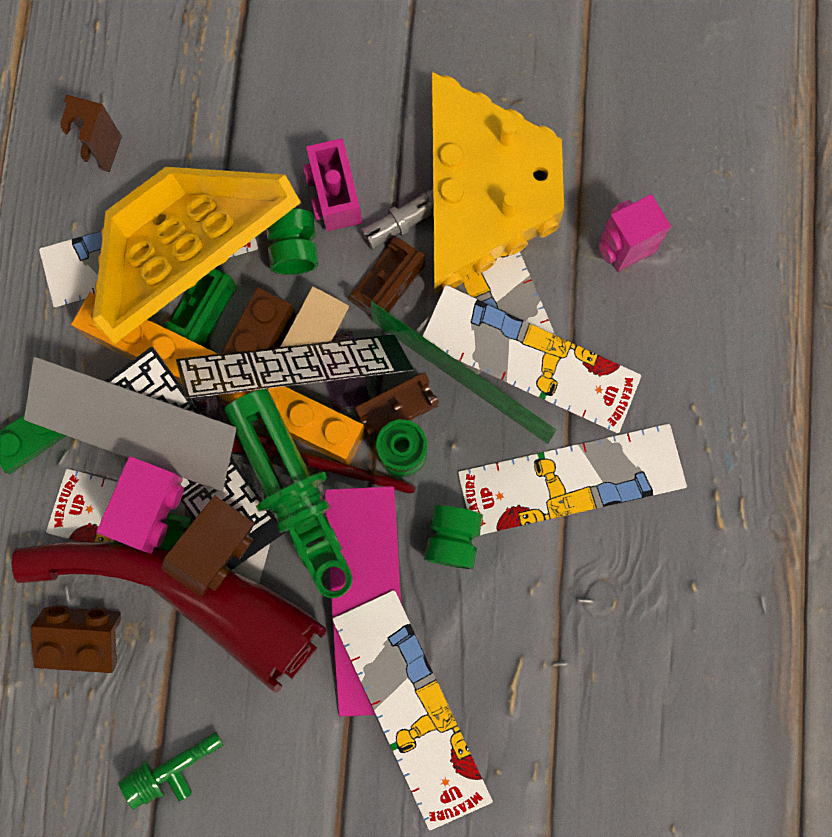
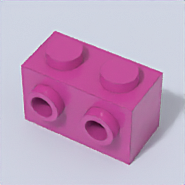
(334, 184)
(633, 232)
(141, 505)

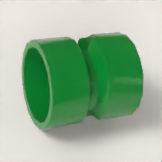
(292, 244)
(402, 448)
(453, 537)

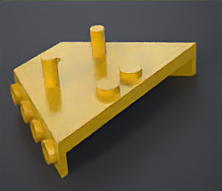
(486, 183)
(204, 224)

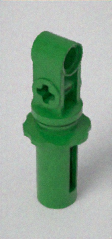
(298, 506)

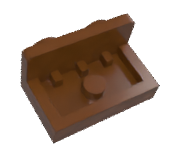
(75, 639)

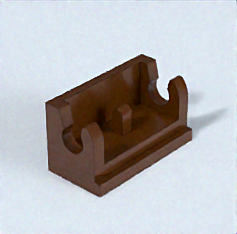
(96, 130)
(389, 277)
(402, 402)

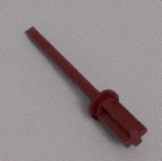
(331, 466)

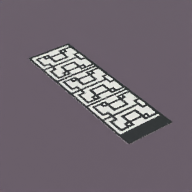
(291, 365)
(152, 378)

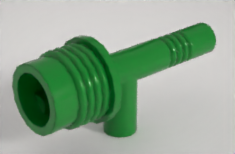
(144, 785)

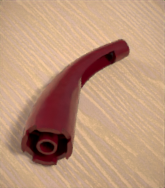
(241, 616)

